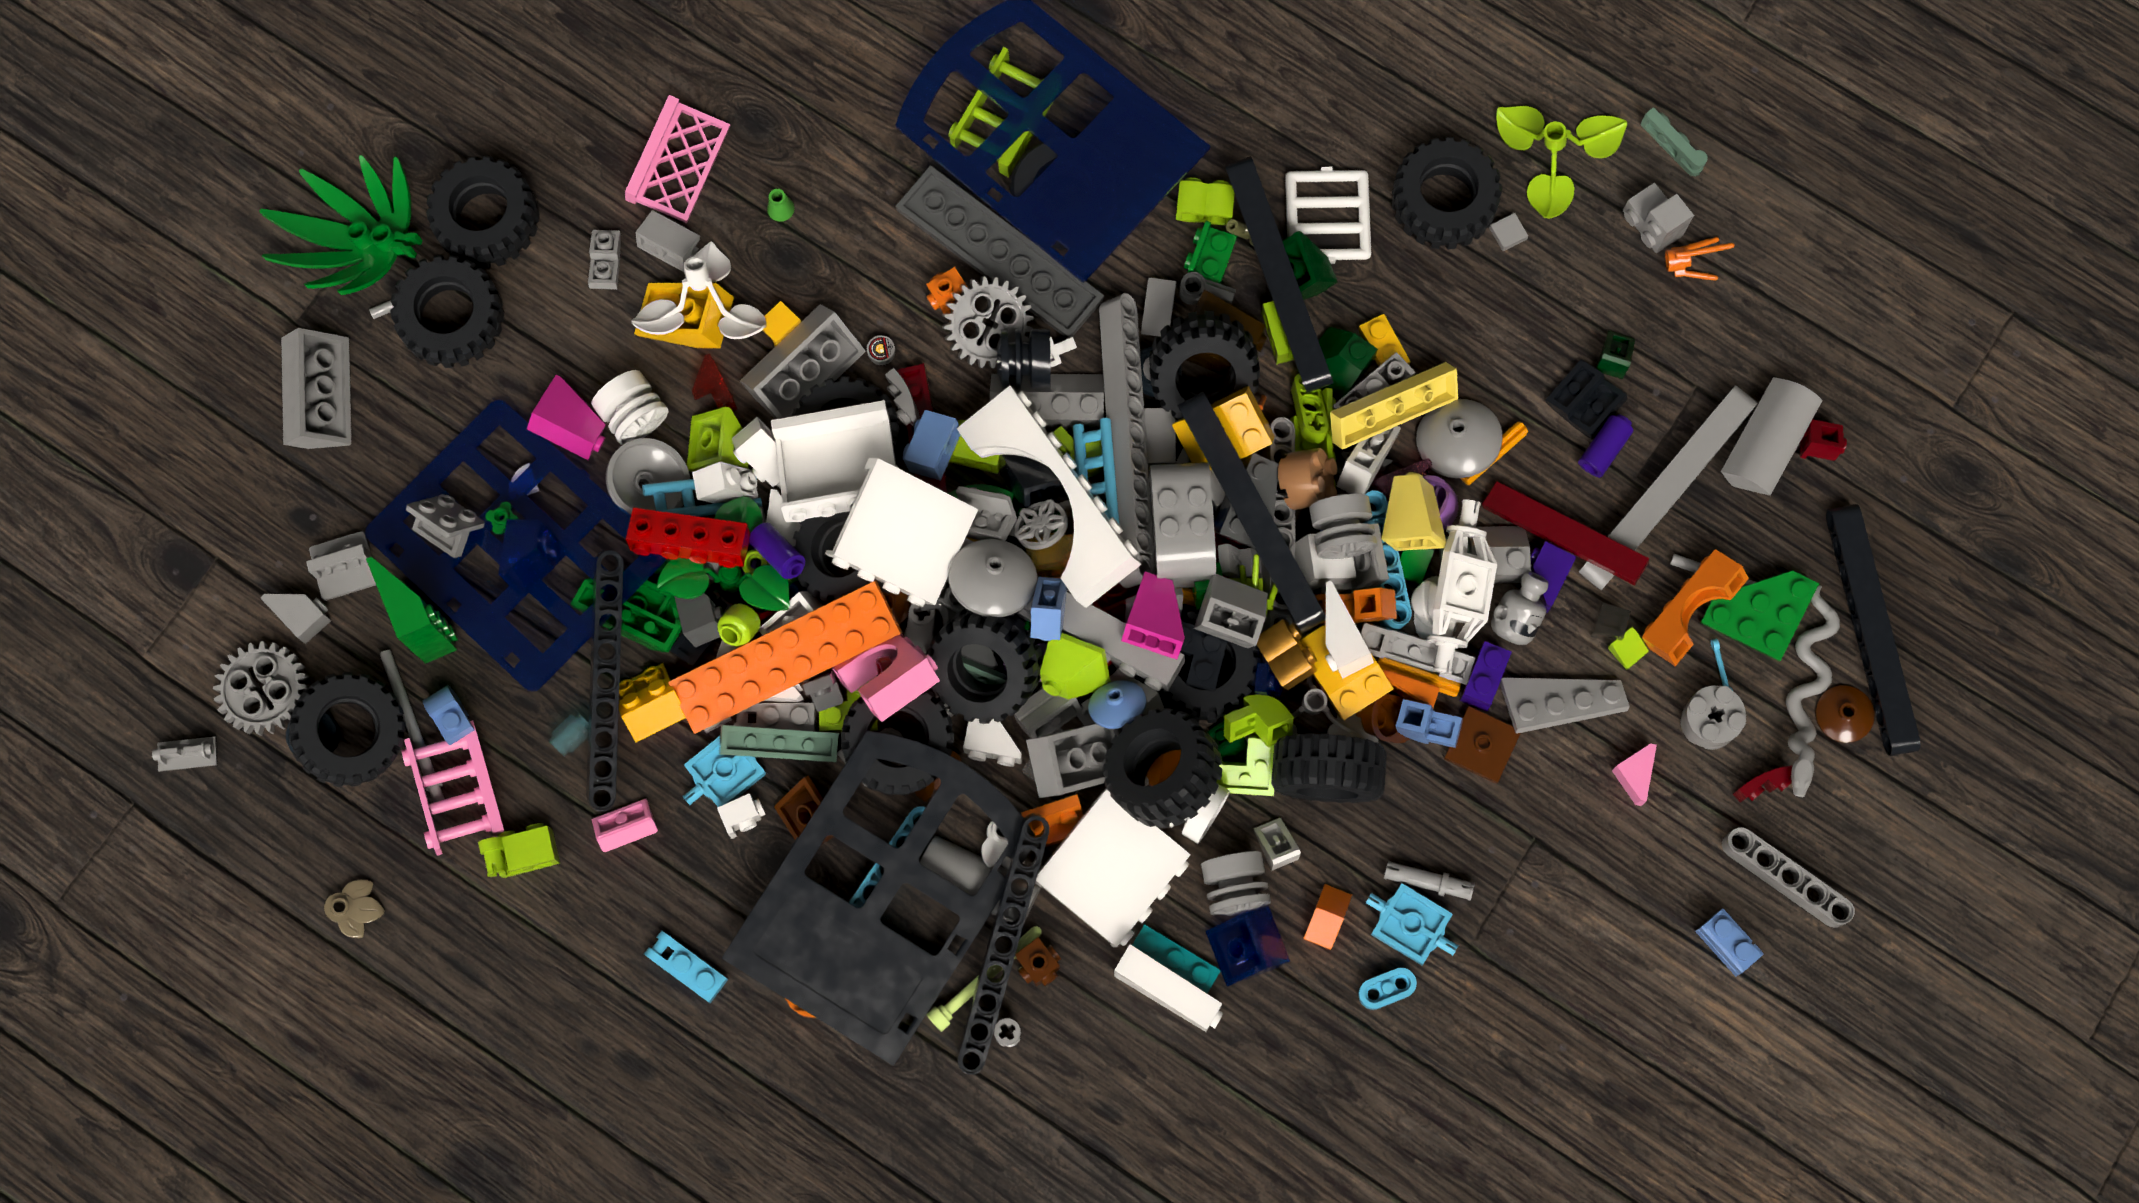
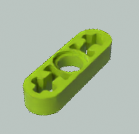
(1305, 417)

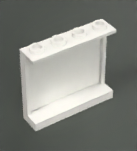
(826, 455)
(902, 533)
(1112, 869)

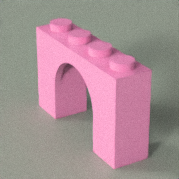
(896, 686)

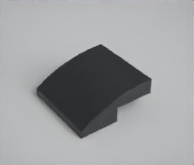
(1586, 399)

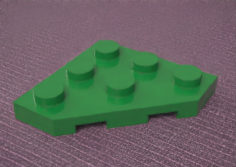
(1763, 613)

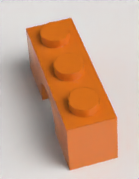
(1366, 604)

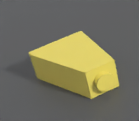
(1413, 515)

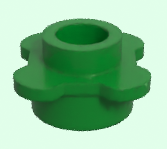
(494, 517)

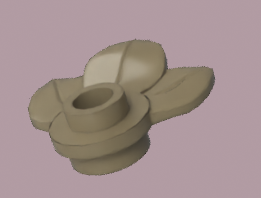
(358, 908)

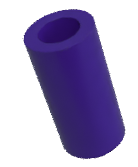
(1606, 445)
(777, 550)

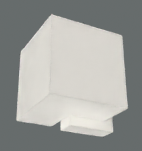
(1319, 570)

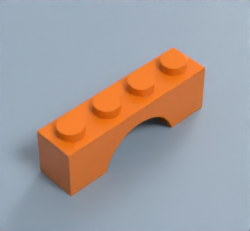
(1715, 579)

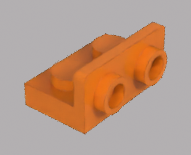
(1061, 817)

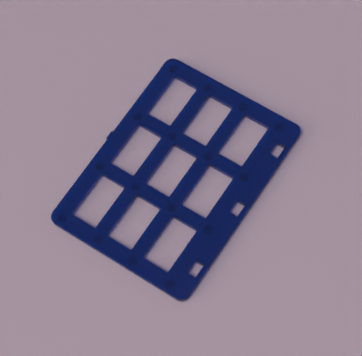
(440, 581)

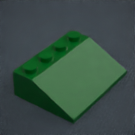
(413, 620)

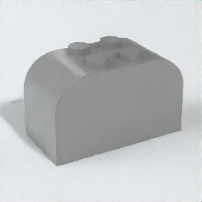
(1183, 522)

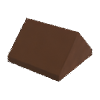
(799, 806)

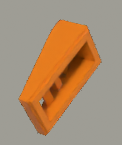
(1412, 688)

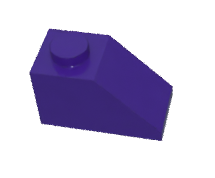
(1554, 566)

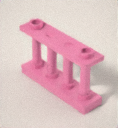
(483, 794)

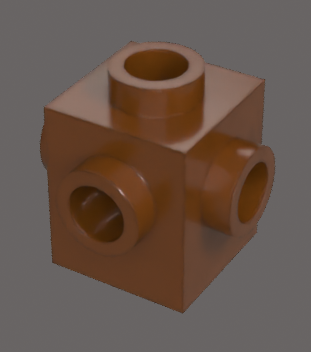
(1036, 952)

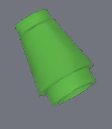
(779, 205)

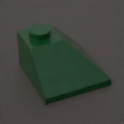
(1309, 265)
(1346, 358)

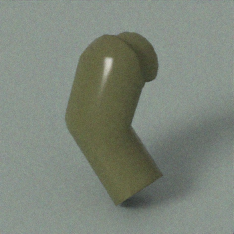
(1239, 229)

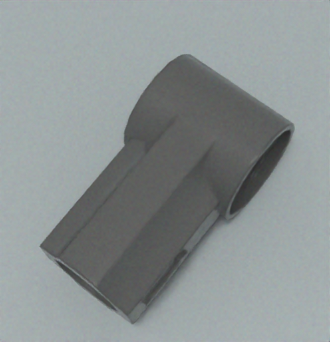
(1223, 292)

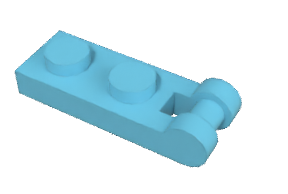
(687, 967)

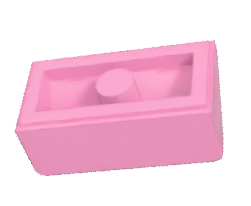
(624, 825)

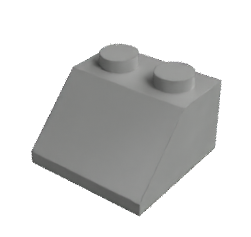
(1510, 551)

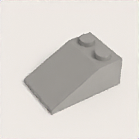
(1070, 759)

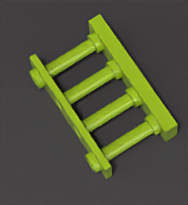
(959, 130)

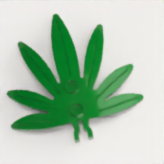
(366, 241)

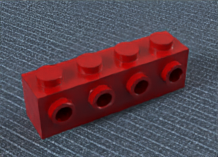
(688, 537)

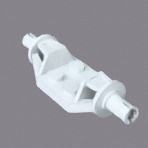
(1462, 587)

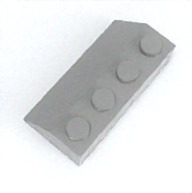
(807, 356)
(315, 389)
(1068, 402)

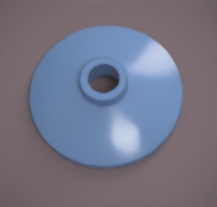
(1117, 704)

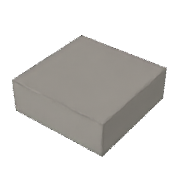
(1508, 232)

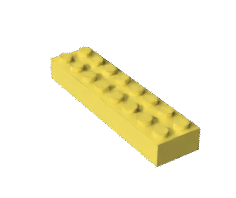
(1394, 405)

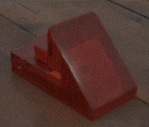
(710, 381)

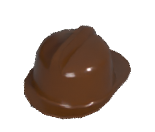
(1381, 717)

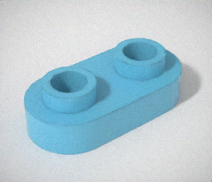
(1386, 988)

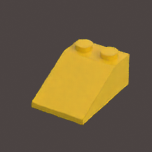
(699, 313)
(1241, 421)
(1351, 692)

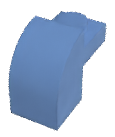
(448, 714)
(1425, 725)

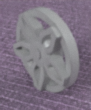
(1041, 525)

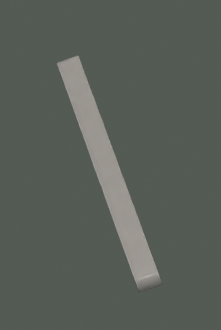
(1126, 410)

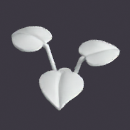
(700, 271)

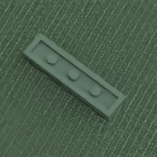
(778, 743)

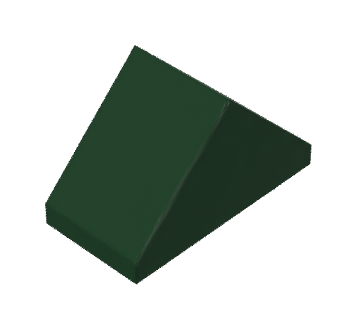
(1616, 355)

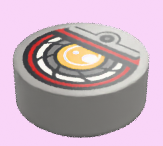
(881, 350)

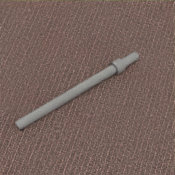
(410, 720)

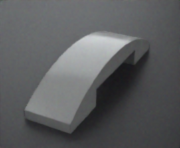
(1413, 651)

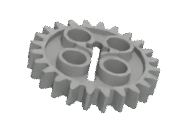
(964, 311)
(238, 702)

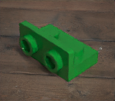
(1211, 253)

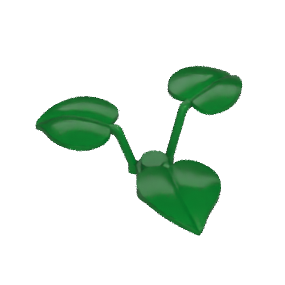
(762, 590)

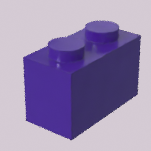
(1485, 676)

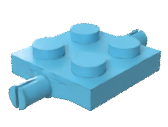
(721, 776)
(1411, 924)

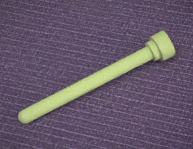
(943, 1014)

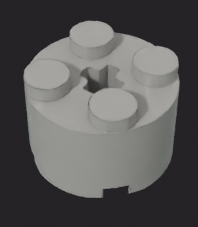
(1712, 733)

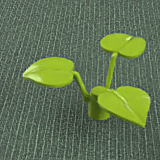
(1523, 124)

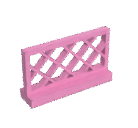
(655, 148)

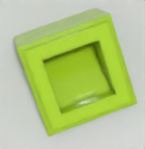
(1629, 649)

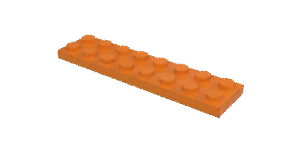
(785, 657)

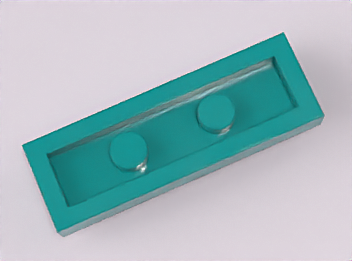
(1176, 958)

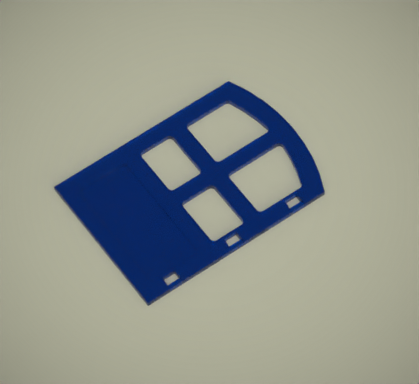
(1099, 180)

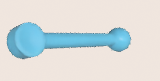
(1716, 648)

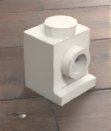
(741, 814)

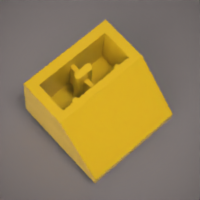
(649, 702)

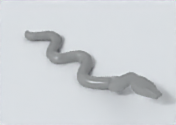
(1798, 742)

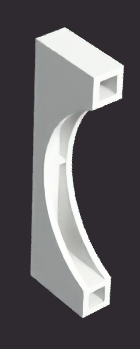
(1098, 551)

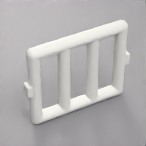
(1360, 201)

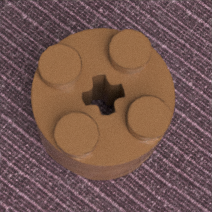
(1307, 477)

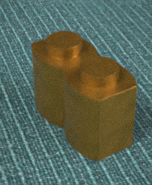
(1286, 654)

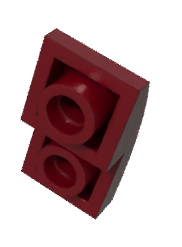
(1773, 779)

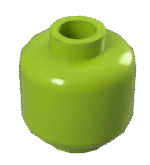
(738, 625)

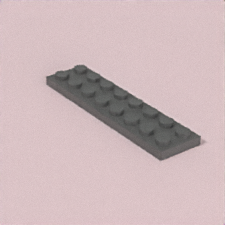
(999, 251)

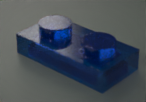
(1266, 682)

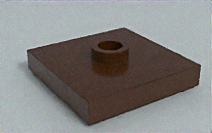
(1483, 745)

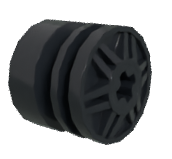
(1025, 358)

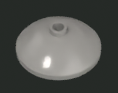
(1461, 452)
(645, 462)
(992, 590)

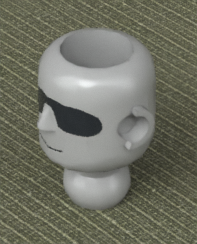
(1521, 611)

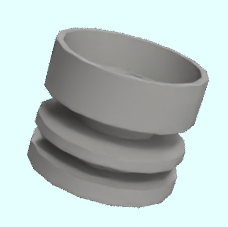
(1343, 526)
(1235, 881)

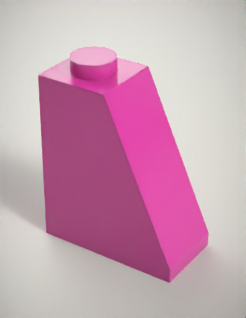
(567, 420)
(1155, 618)

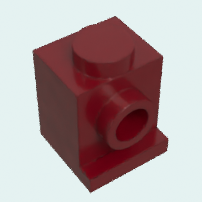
(1823, 440)

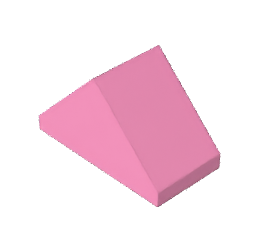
(1636, 774)

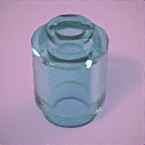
(570, 734)

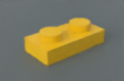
(1381, 335)

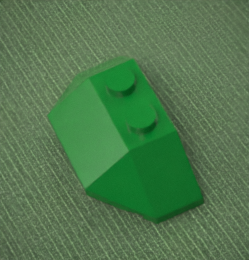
(647, 615)

